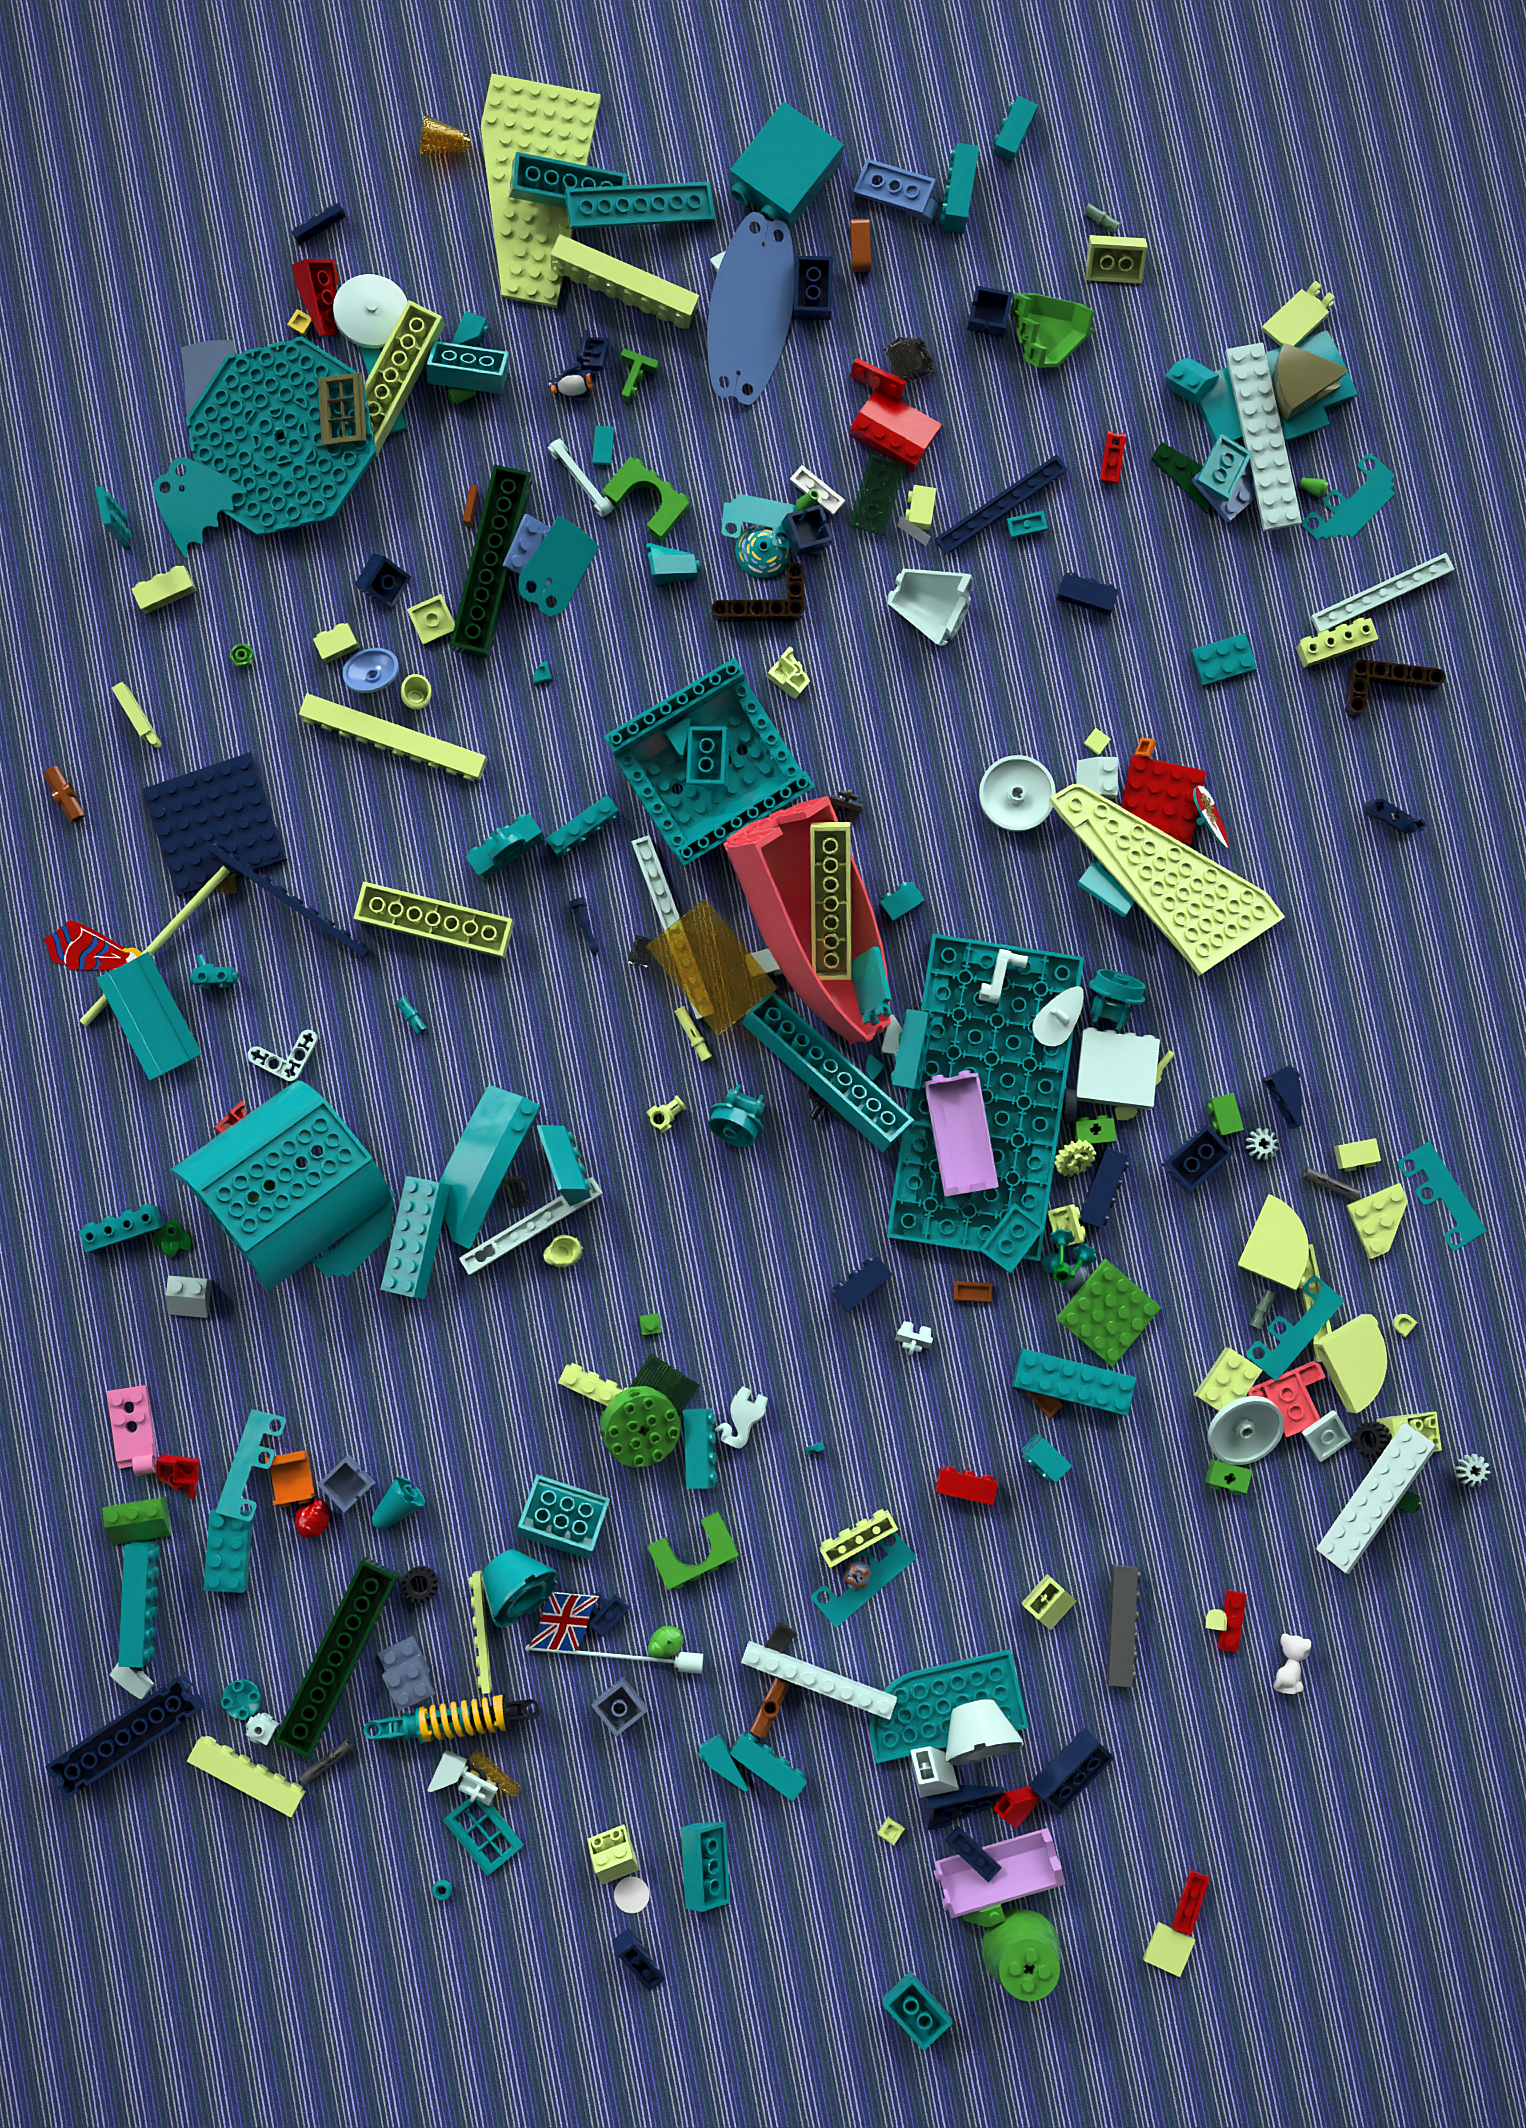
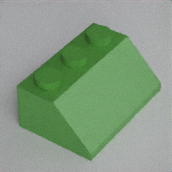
(137, 1520)

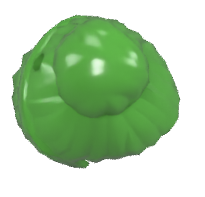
(658, 1643)

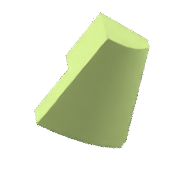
(788, 674)

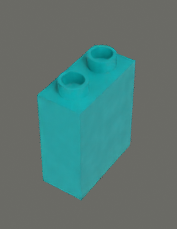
(785, 166)

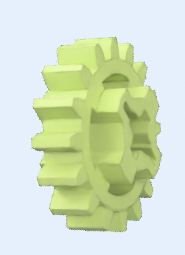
(1075, 1158)

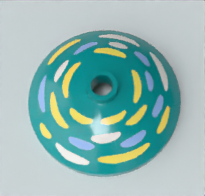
(758, 561)

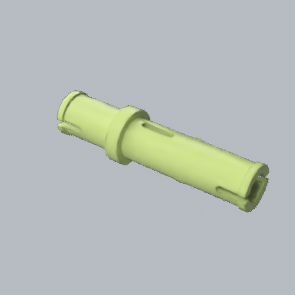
(693, 1034)

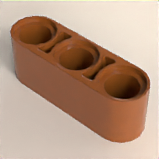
(860, 245)

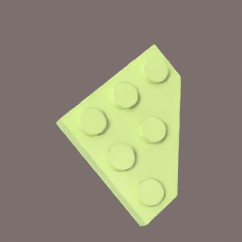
(1378, 1218)

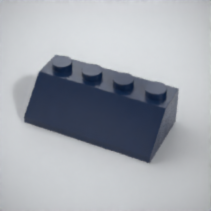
(1071, 1771)

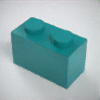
(901, 902)

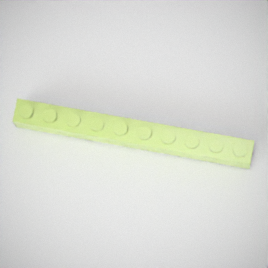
(393, 737)

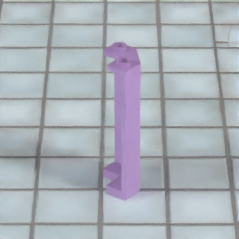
(961, 1133)
(1027, 1868)

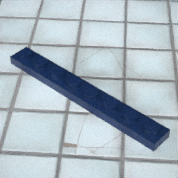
(1001, 504)

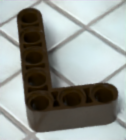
(766, 605)
(1387, 669)

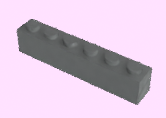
(1122, 1625)

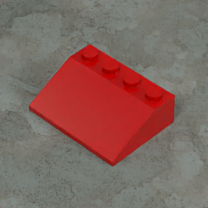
(894, 429)

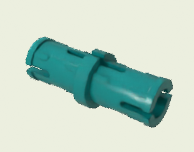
(411, 1015)

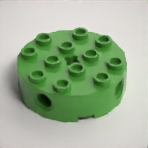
(640, 1426)

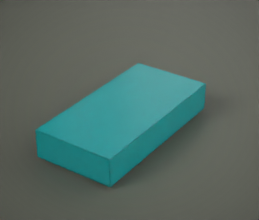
(603, 445)

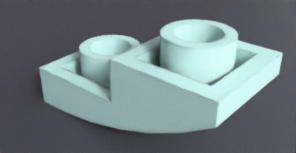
(132, 1680)

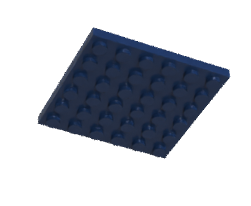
(213, 805)

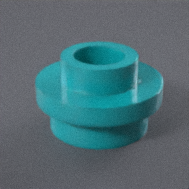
(442, 1896)

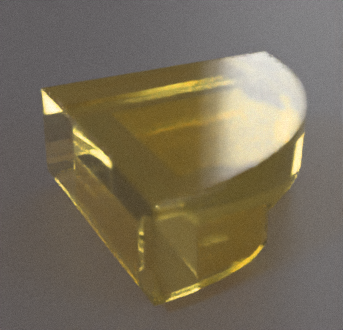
(228, 885)

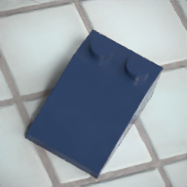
(1286, 1092)

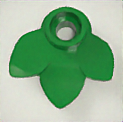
(172, 1241)

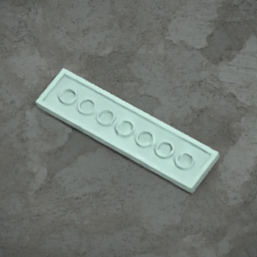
(1376, 1497)

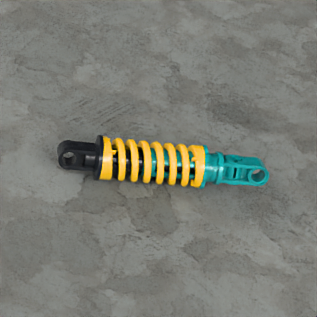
(453, 1720)

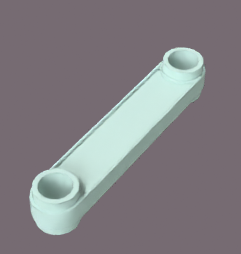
(559, 450)

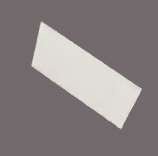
(914, 531)

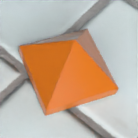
(1145, 747)

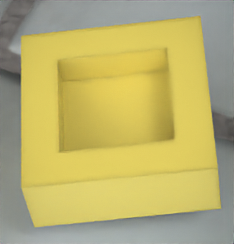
(300, 322)

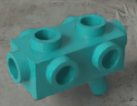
(209, 975)

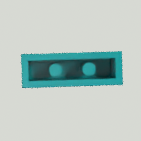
(1014, 128)

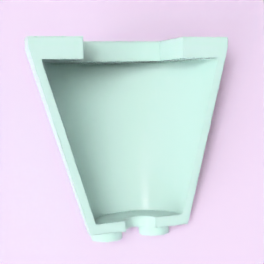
(932, 601)

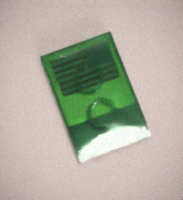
(668, 1381)

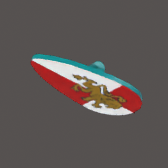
(1210, 815)

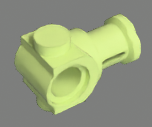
(667, 1113)

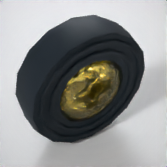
(1069, 1106)

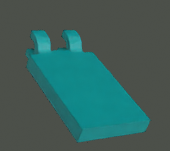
(871, 986)

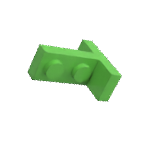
(639, 365)

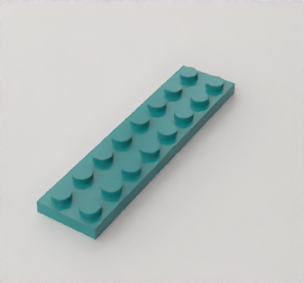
(639, 205)

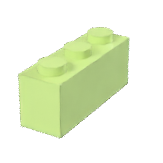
(163, 589)

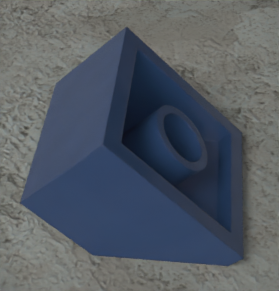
(382, 580)

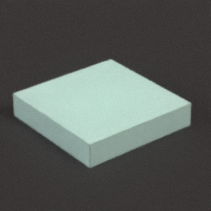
(1326, 1436)

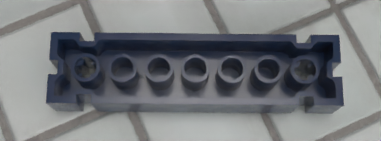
(125, 1736)

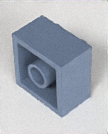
(619, 1706)

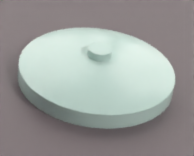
(368, 309)
(1016, 793)
(1245, 1430)

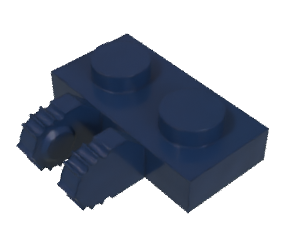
(609, 1614)

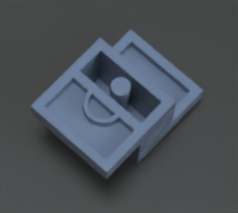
(406, 1673)

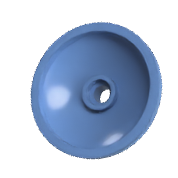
(370, 670)

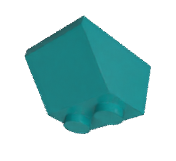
(1190, 380)

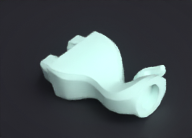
(744, 1415)

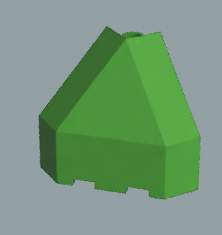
(1050, 327)

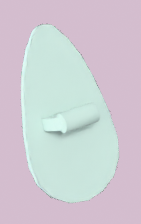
(1058, 1017)

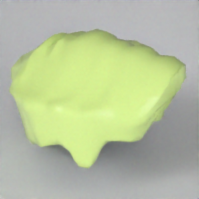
(563, 1251)

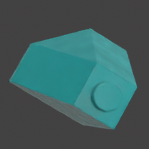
(671, 565)

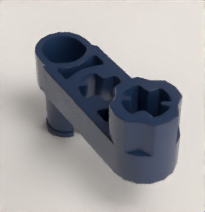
(1382, 810)

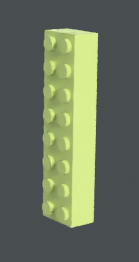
(623, 282)
(400, 367)
(831, 899)
(434, 920)

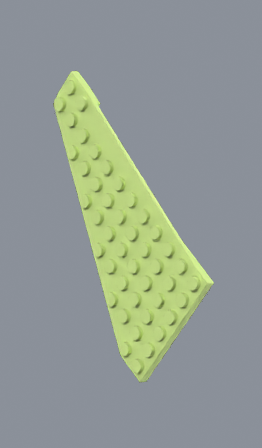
(1186, 895)

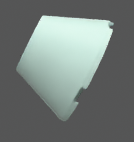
(979, 1732)

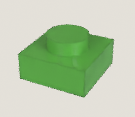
(650, 1324)

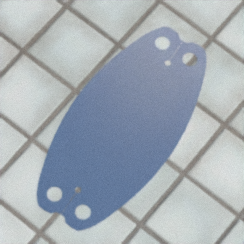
(750, 308)

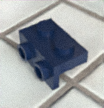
(592, 352)

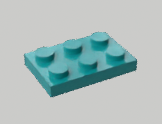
(1223, 467)
(1223, 659)
(1012, 1238)

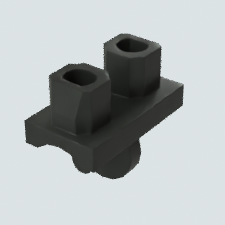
(853, 807)

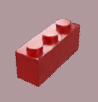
(966, 1485)

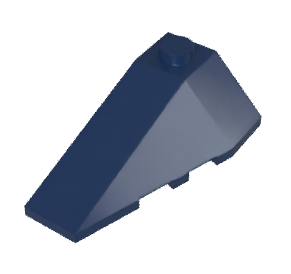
(944, 1807)

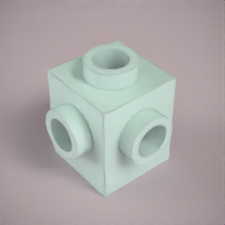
(261, 1728)

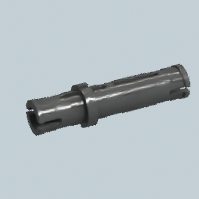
(1311, 1174)
(324, 1763)

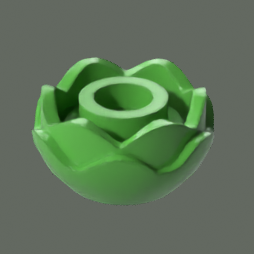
(236, 653)

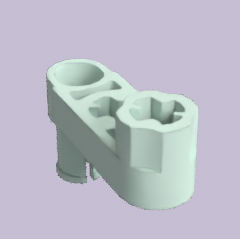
(992, 992)

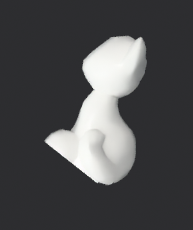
(1289, 1675)

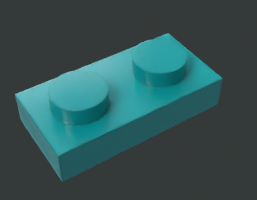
(1026, 524)

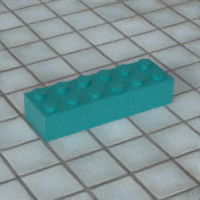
(545, 179)
(415, 1237)
(1073, 1382)
(138, 1604)

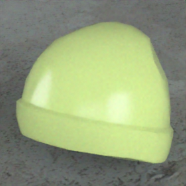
(416, 691)

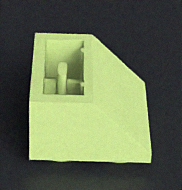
(1048, 1602)
(612, 1854)

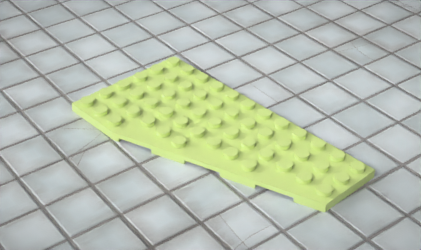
(542, 123)

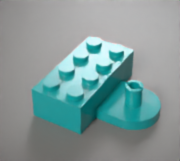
(505, 847)

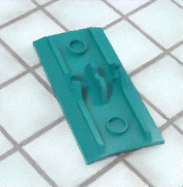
(149, 1016)

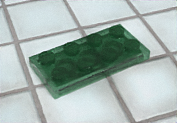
(877, 494)

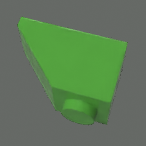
(986, 1917)

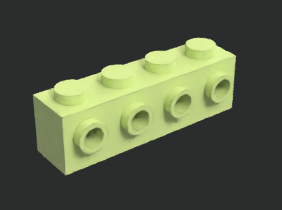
(1336, 643)
(589, 1384)
(859, 1538)

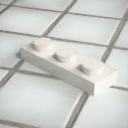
(806, 481)

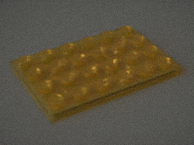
(711, 966)

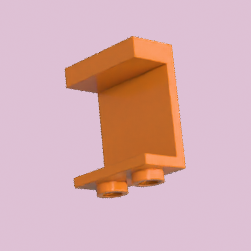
(291, 1478)

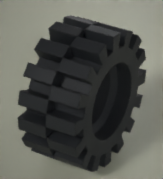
(1363, 1442)
(414, 1595)

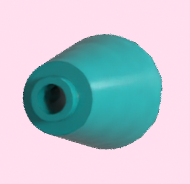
(397, 1504)

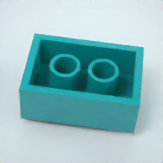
(1048, 1460)
(917, 2010)

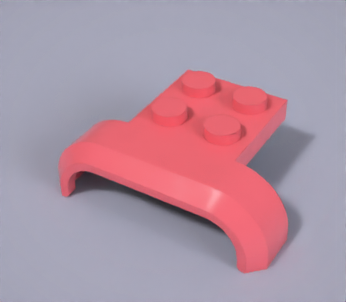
(1292, 1396)

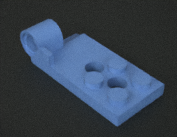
(911, 196)

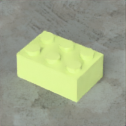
(1227, 1380)

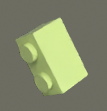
(921, 507)
(336, 642)
(1357, 1153)

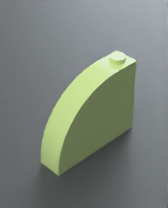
(1277, 1246)
(1355, 1361)

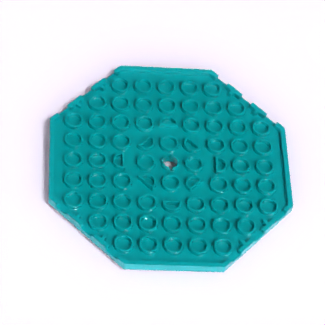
(238, 427)

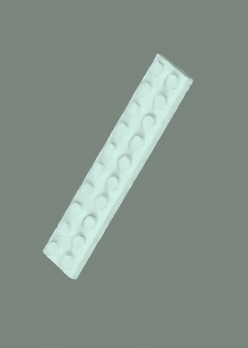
(1263, 436)

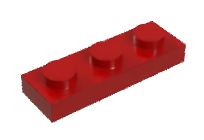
(878, 378)
(1234, 1609)
(1190, 1902)

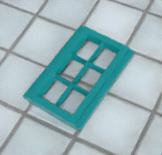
(468, 1843)

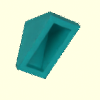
(678, 736)

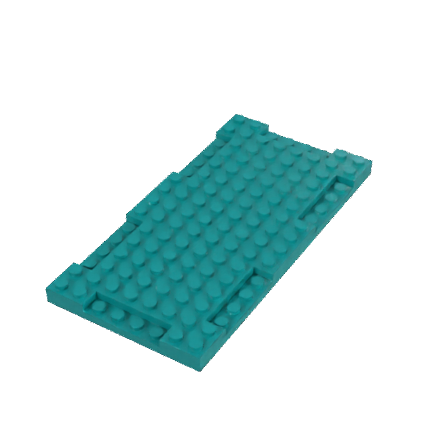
(1018, 1083)

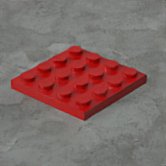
(1163, 795)

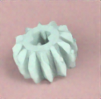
(1259, 1151)
(1467, 1477)

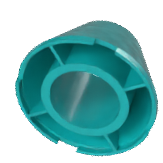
(516, 1586)

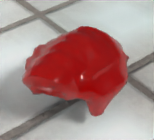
(312, 1519)

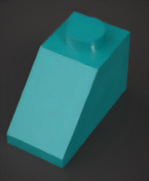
(471, 330)

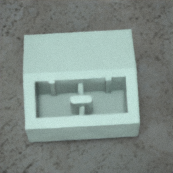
(932, 1772)

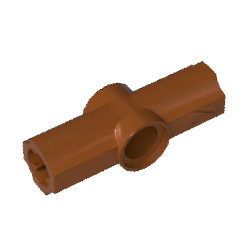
(64, 794)
(765, 1718)

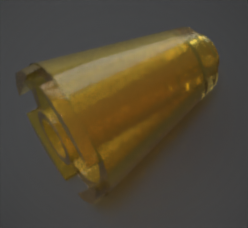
(442, 138)

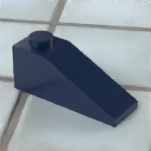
(637, 1959)

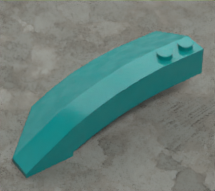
(484, 1160)

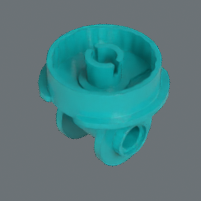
(1119, 987)
(737, 1118)

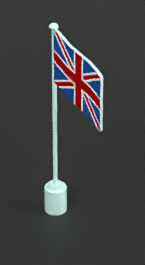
(565, 1624)

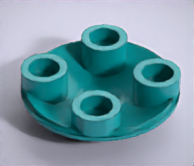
(241, 1699)

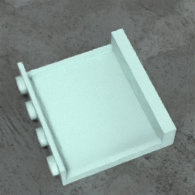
(1117, 1069)

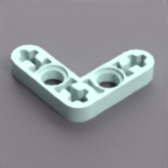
(284, 1065)

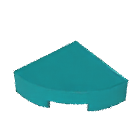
(542, 674)
(873, 1067)
(818, 1447)

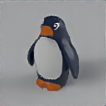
(574, 382)

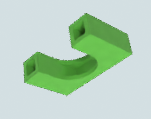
(635, 475)
(676, 1572)

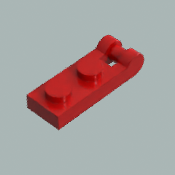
(1112, 458)

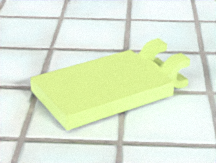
(1298, 316)

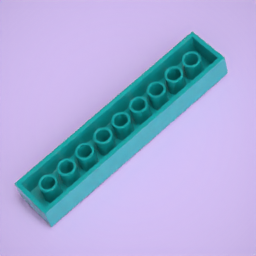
(827, 1071)

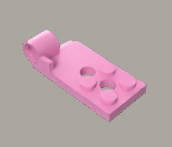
(136, 1447)

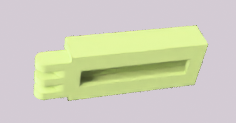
(136, 714)

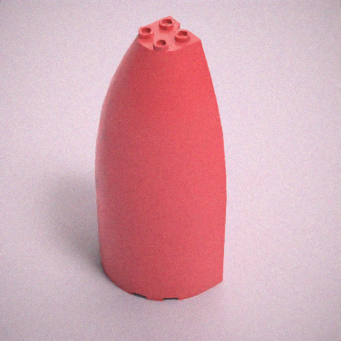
(775, 875)

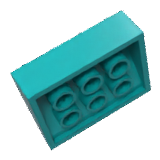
(562, 1516)

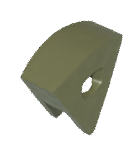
(1303, 380)

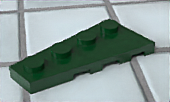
(1181, 470)

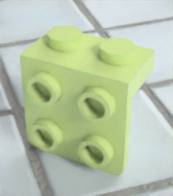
(1067, 1219)

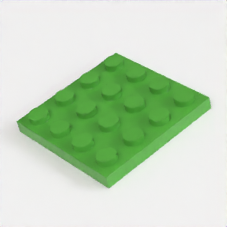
(1108, 1312)

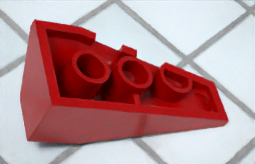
(317, 287)

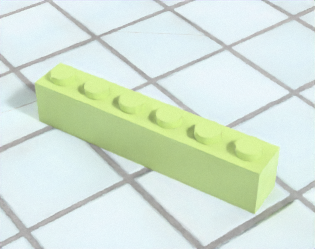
(246, 1776)

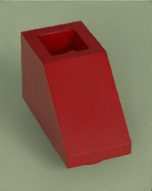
(1016, 1805)

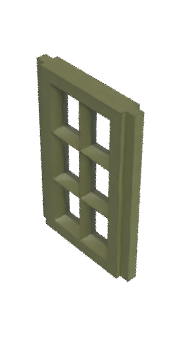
(359, 409)

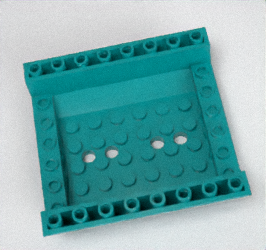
(756, 781)
(308, 1204)

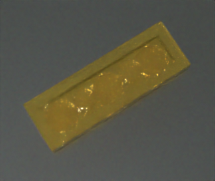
(494, 1773)

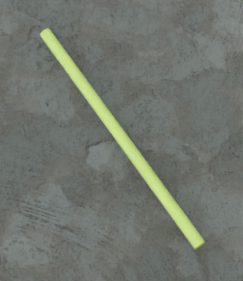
(166, 934)

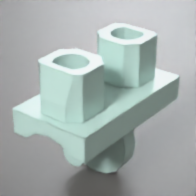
(912, 1340)
(478, 1788)

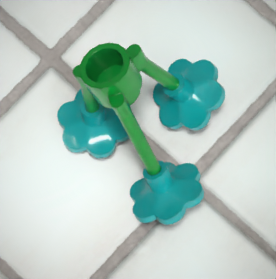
(1055, 1262)

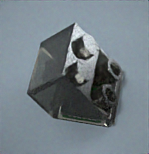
(909, 359)

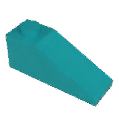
(717, 1757)

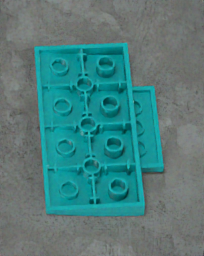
(1220, 409)

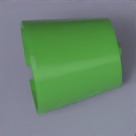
(1020, 1941)

